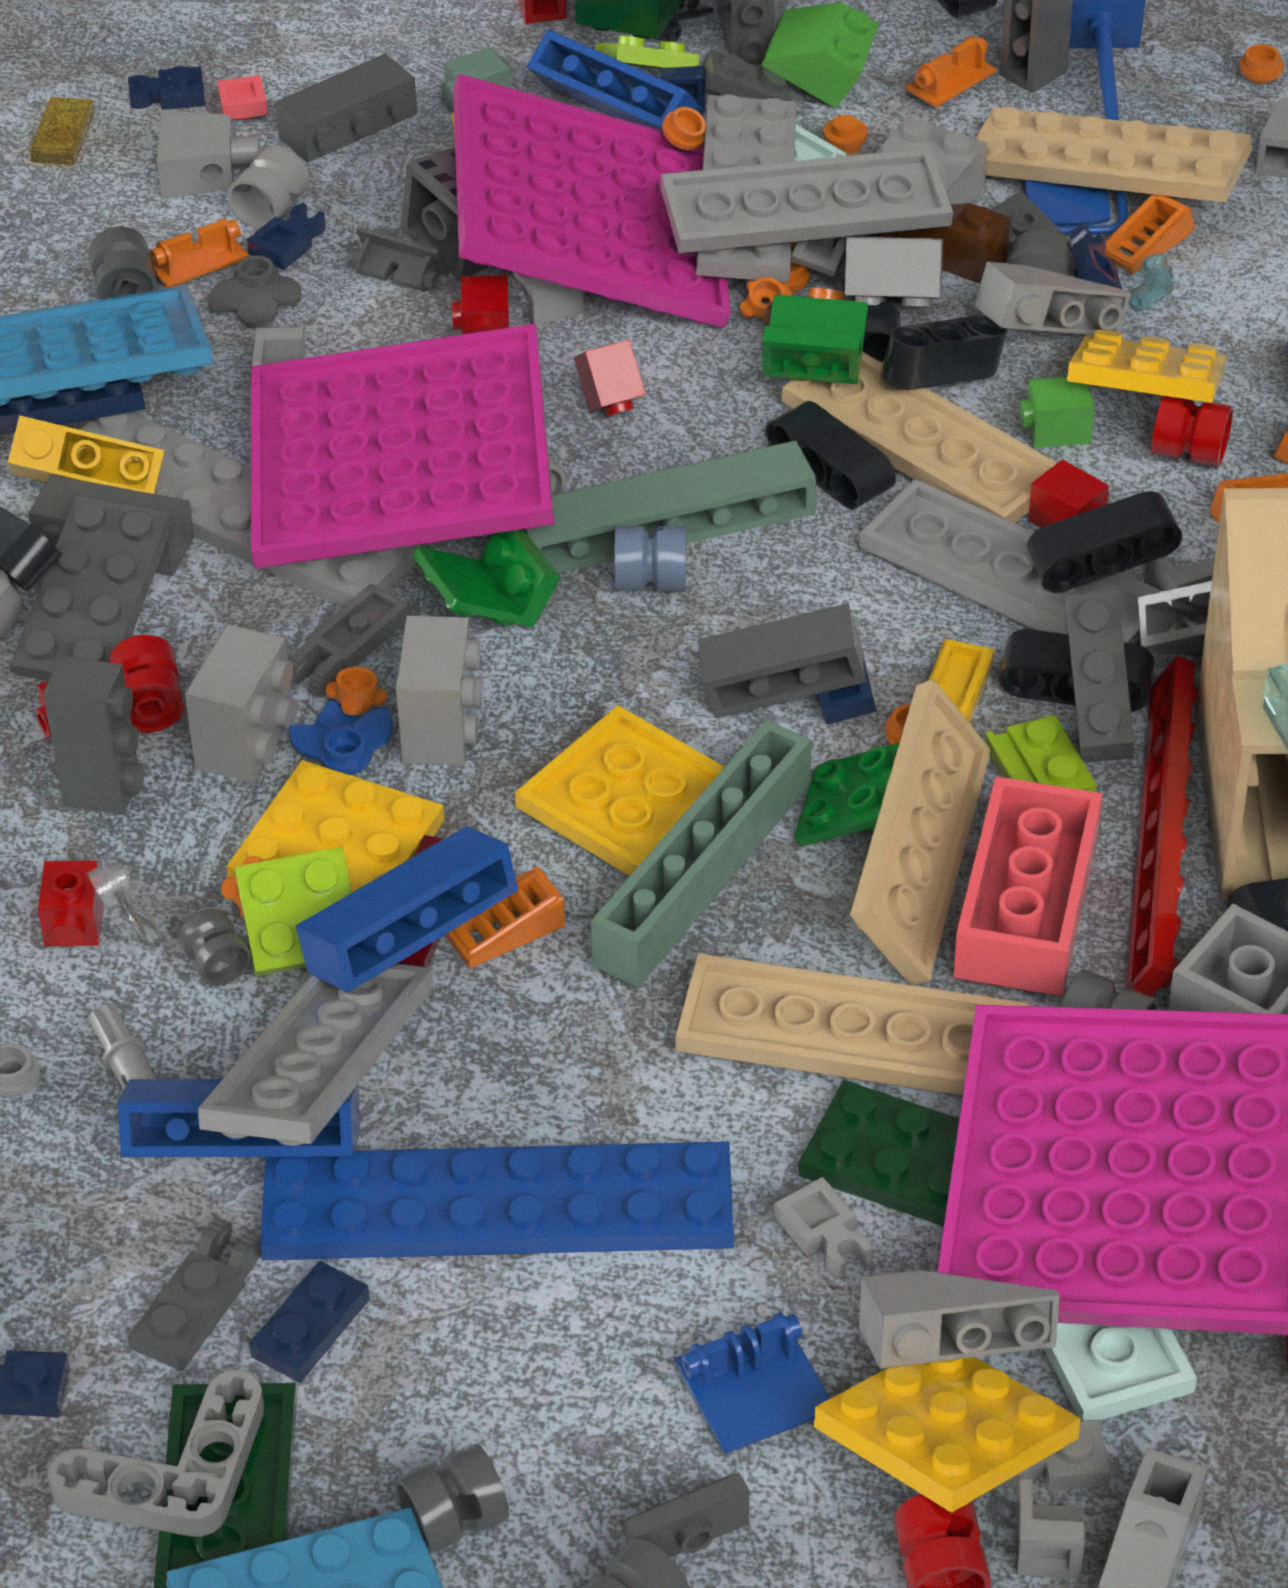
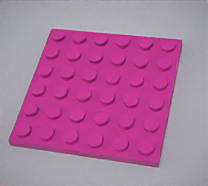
(574, 200)
(398, 446)
(1127, 1165)

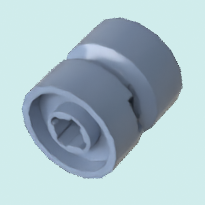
(650, 558)

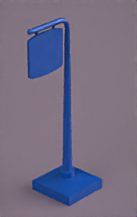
(1103, 27)

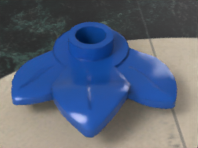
(341, 739)

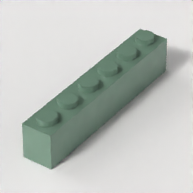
(704, 496)
(700, 853)

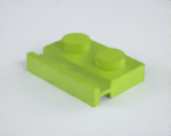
(632, 52)
(1039, 754)

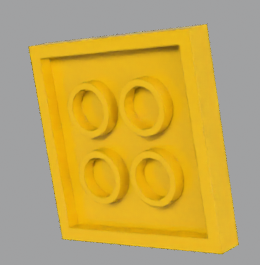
(1148, 366)
(618, 788)
(334, 810)
(947, 1427)

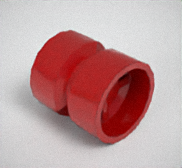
(1192, 430)
(154, 680)
(940, 1545)

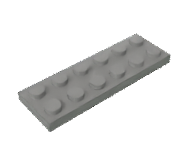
(748, 134)
(805, 200)
(983, 559)
(313, 1057)

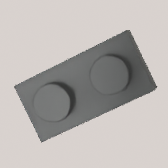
(736, 77)

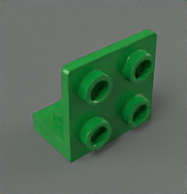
(814, 339)
(505, 585)
(845, 795)

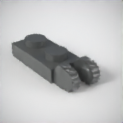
(348, 637)
(195, 1297)

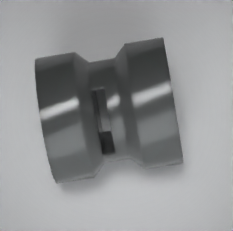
(215, 947)

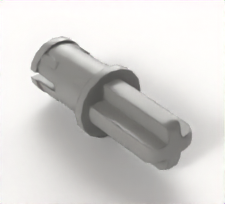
(122, 1052)

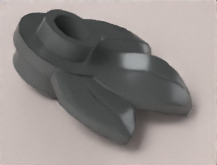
(255, 292)

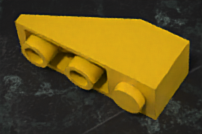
(66, 452)

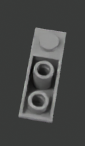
(1049, 301)
(952, 1317)
(1155, 1523)

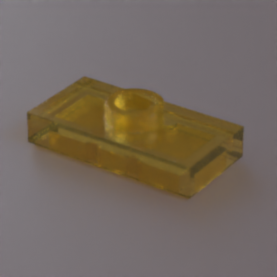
(62, 131)

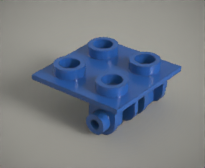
(753, 1382)

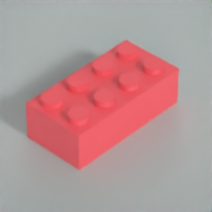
(1028, 886)

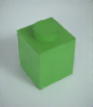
(1057, 412)

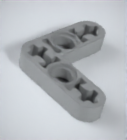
(188, 1480)

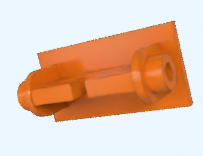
(952, 73)
(181, 260)

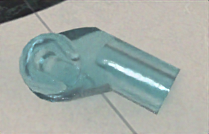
(1157, 283)

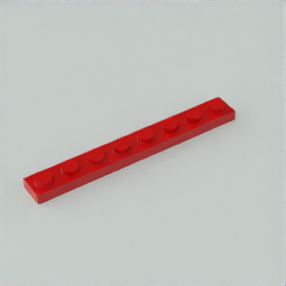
(1161, 829)

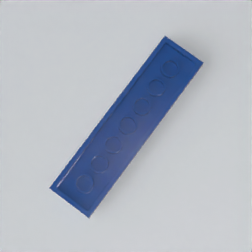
(498, 1201)

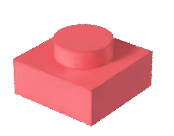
(242, 97)

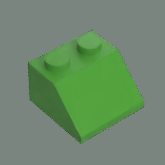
(821, 49)

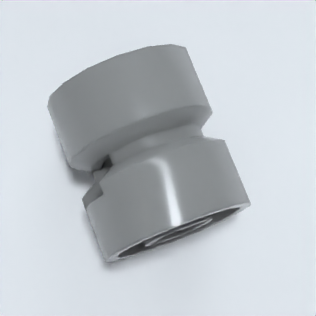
(268, 186)

